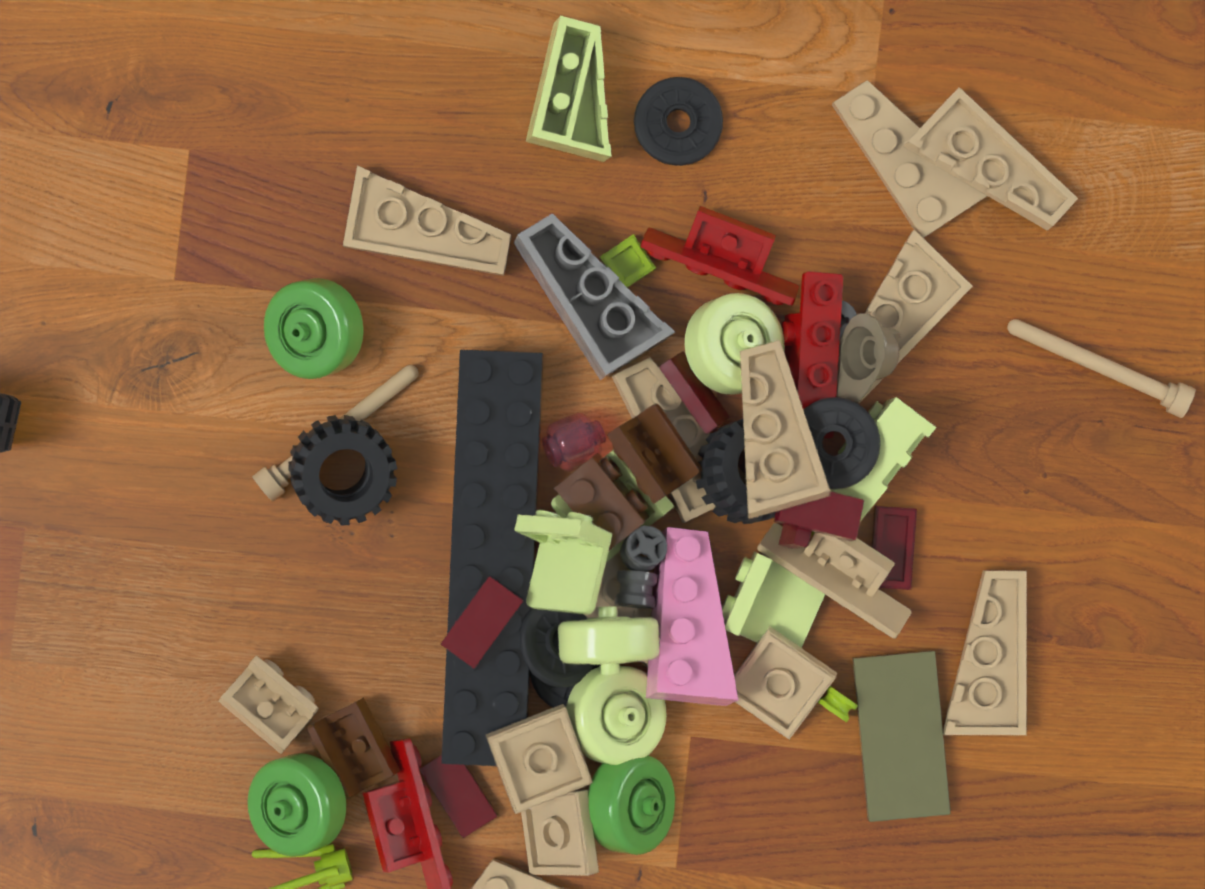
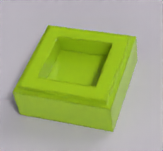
(628, 261)

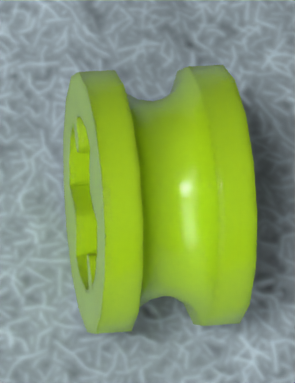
(837, 703)

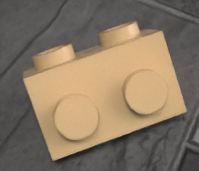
(269, 703)

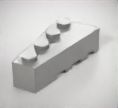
(590, 299)

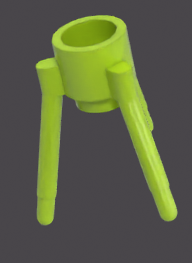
(331, 869)

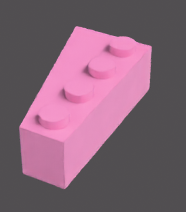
(692, 634)

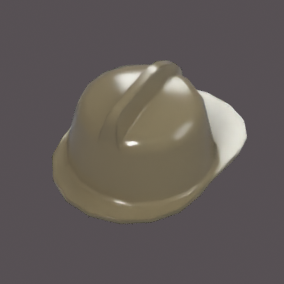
(865, 355)

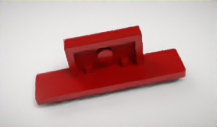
(725, 250)
(814, 338)
(403, 820)

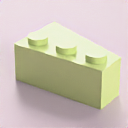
(571, 95)
(900, 434)

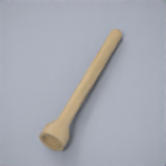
(1172, 396)
(276, 478)

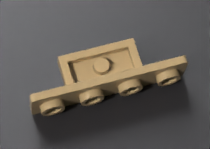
(845, 572)

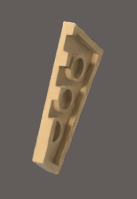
(986, 157)
(916, 293)
(646, 385)

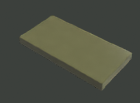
(901, 736)

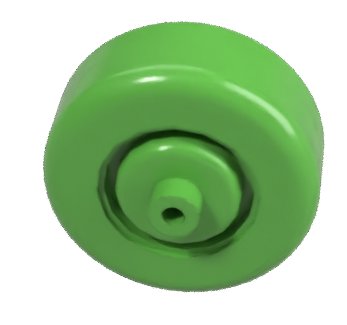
(313, 328)
(296, 804)
(631, 805)

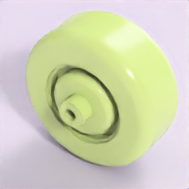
(723, 330)
(608, 640)
(615, 717)

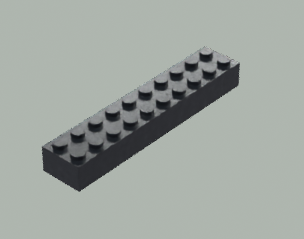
(492, 486)

